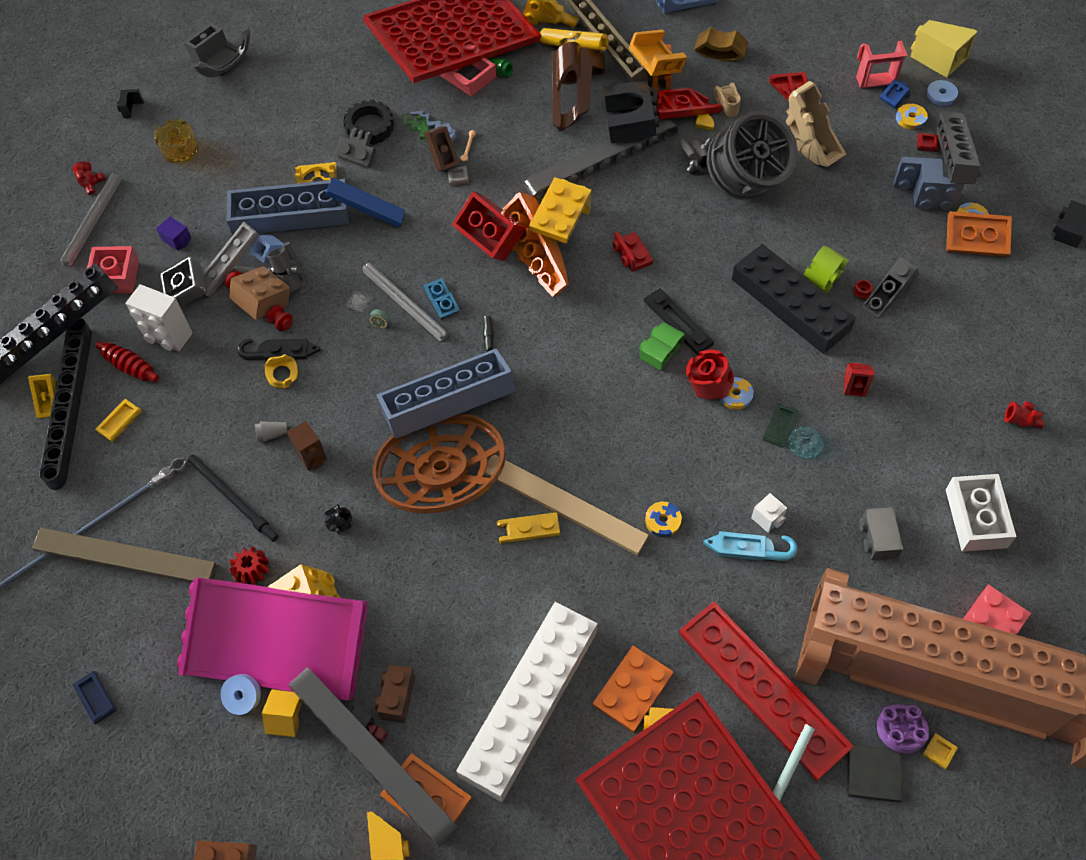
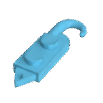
(749, 547)

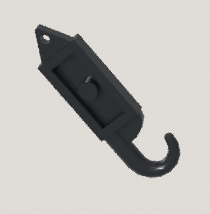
(295, 348)

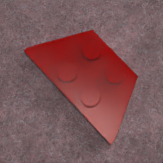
(682, 103)

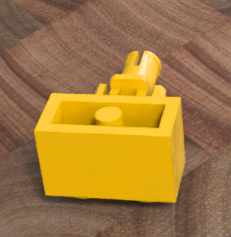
(548, 12)

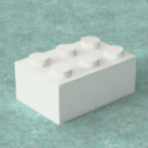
(159, 318)
(980, 512)

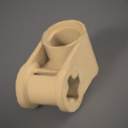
(728, 98)

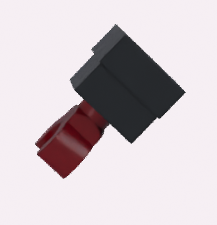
(367, 721)

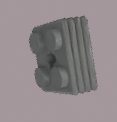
(184, 281)

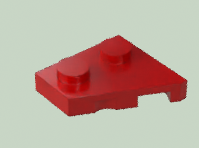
(788, 82)

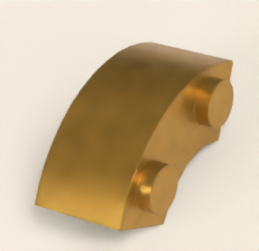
(721, 45)

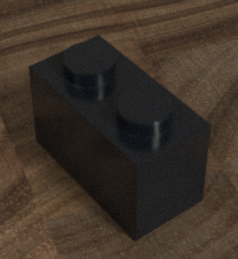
(1072, 226)

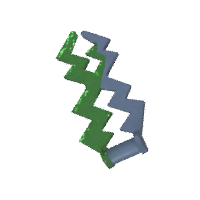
(427, 124)

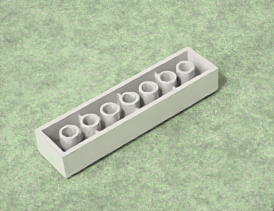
(527, 702)

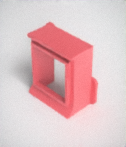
(866, 60)
(472, 86)

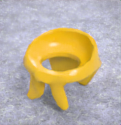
(284, 360)

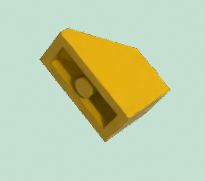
(385, 841)

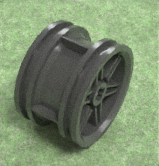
(762, 147)

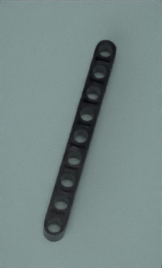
(66, 405)

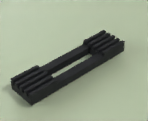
(659, 301)

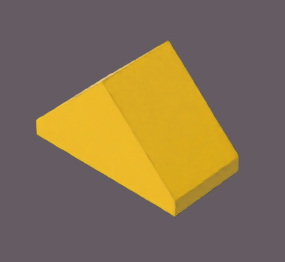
(42, 393)

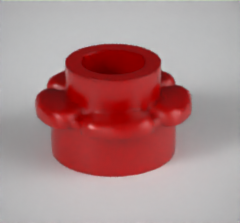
(866, 286)

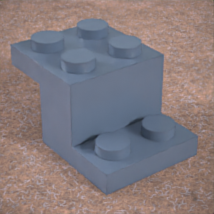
(928, 183)

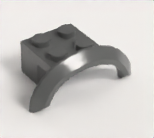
(213, 52)

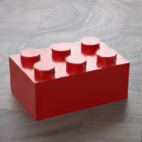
(488, 226)

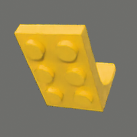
(561, 210)
(307, 580)

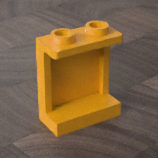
(654, 54)

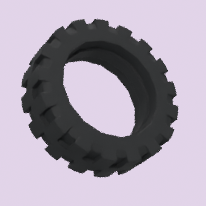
(367, 108)

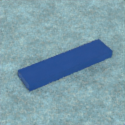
(365, 202)

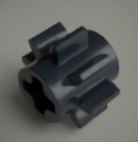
(338, 519)

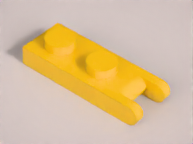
(530, 527)

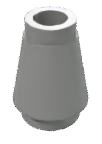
(270, 430)

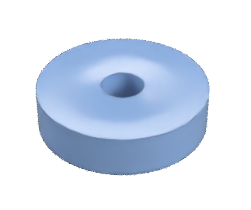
(950, 93)
(249, 689)

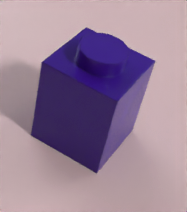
(174, 233)

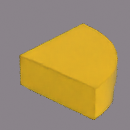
(705, 122)

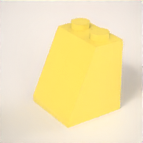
(942, 46)

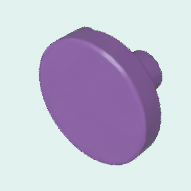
(903, 728)

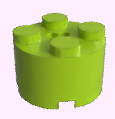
(826, 268)

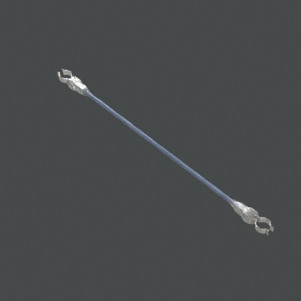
(164, 475)

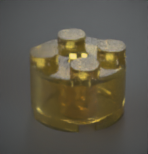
(176, 141)

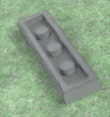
(228, 257)

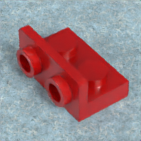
(632, 251)

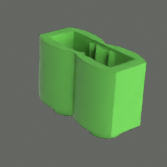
(661, 345)

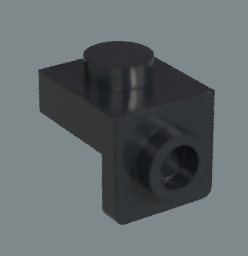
(126, 101)

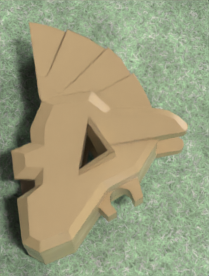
(812, 126)

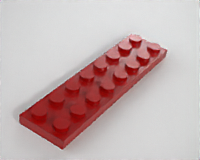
(764, 689)

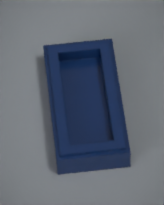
(94, 697)

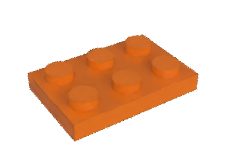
(979, 234)
(633, 689)
(440, 789)

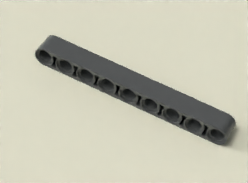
(596, 159)
(373, 757)

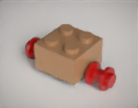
(261, 295)

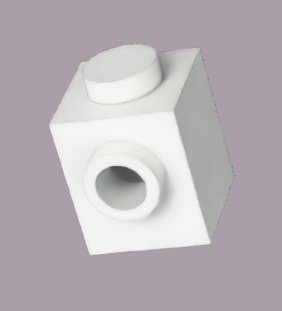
(769, 513)

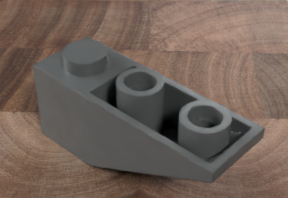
(891, 287)

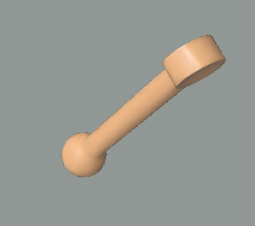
(472, 134)

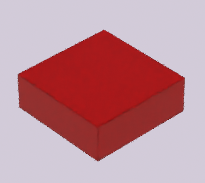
(927, 142)

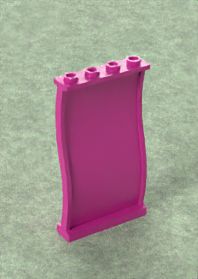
(272, 635)

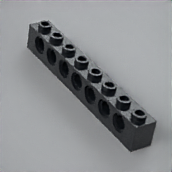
(53, 319)

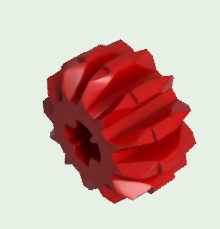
(255, 559)

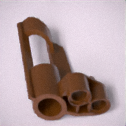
(574, 66)

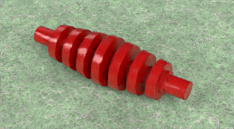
(127, 361)

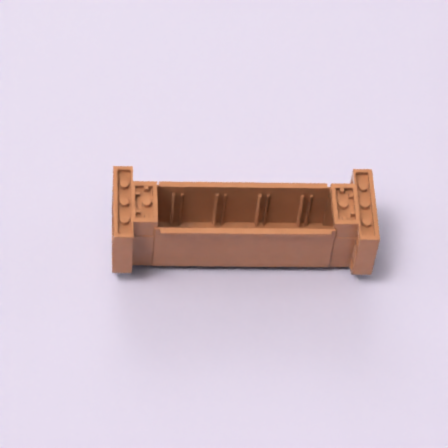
(946, 663)

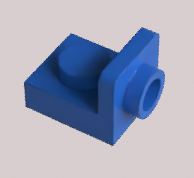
(895, 93)

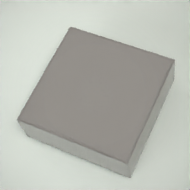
(458, 176)

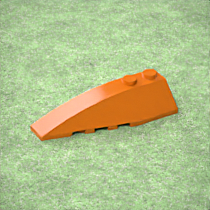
(536, 250)

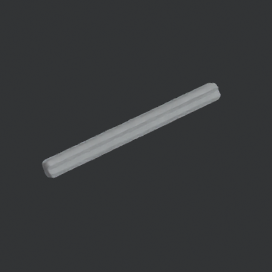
(91, 220)
(405, 302)

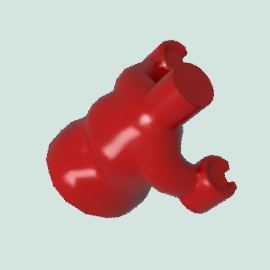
(85, 177)
(1024, 416)

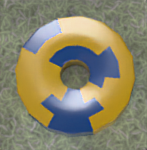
(660, 528)

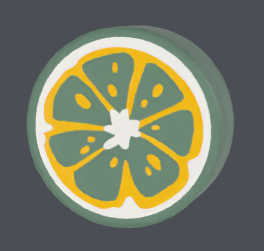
(379, 318)

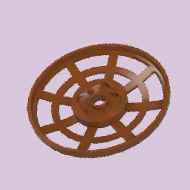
(437, 458)

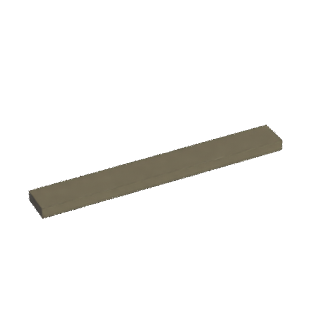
(122, 556)

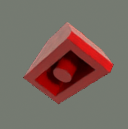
(857, 379)

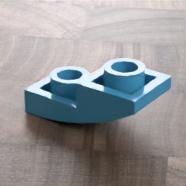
(441, 298)

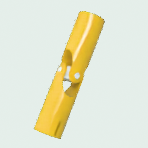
(590, 40)

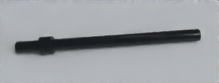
(259, 523)

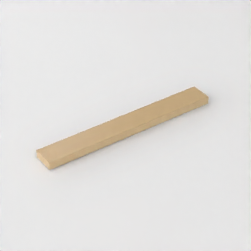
(568, 506)

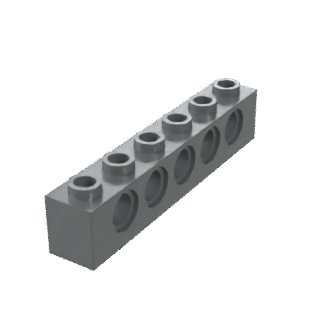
(958, 148)

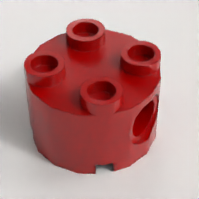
(710, 374)

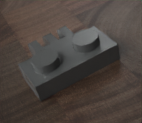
(357, 147)

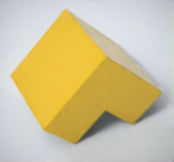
(281, 713)

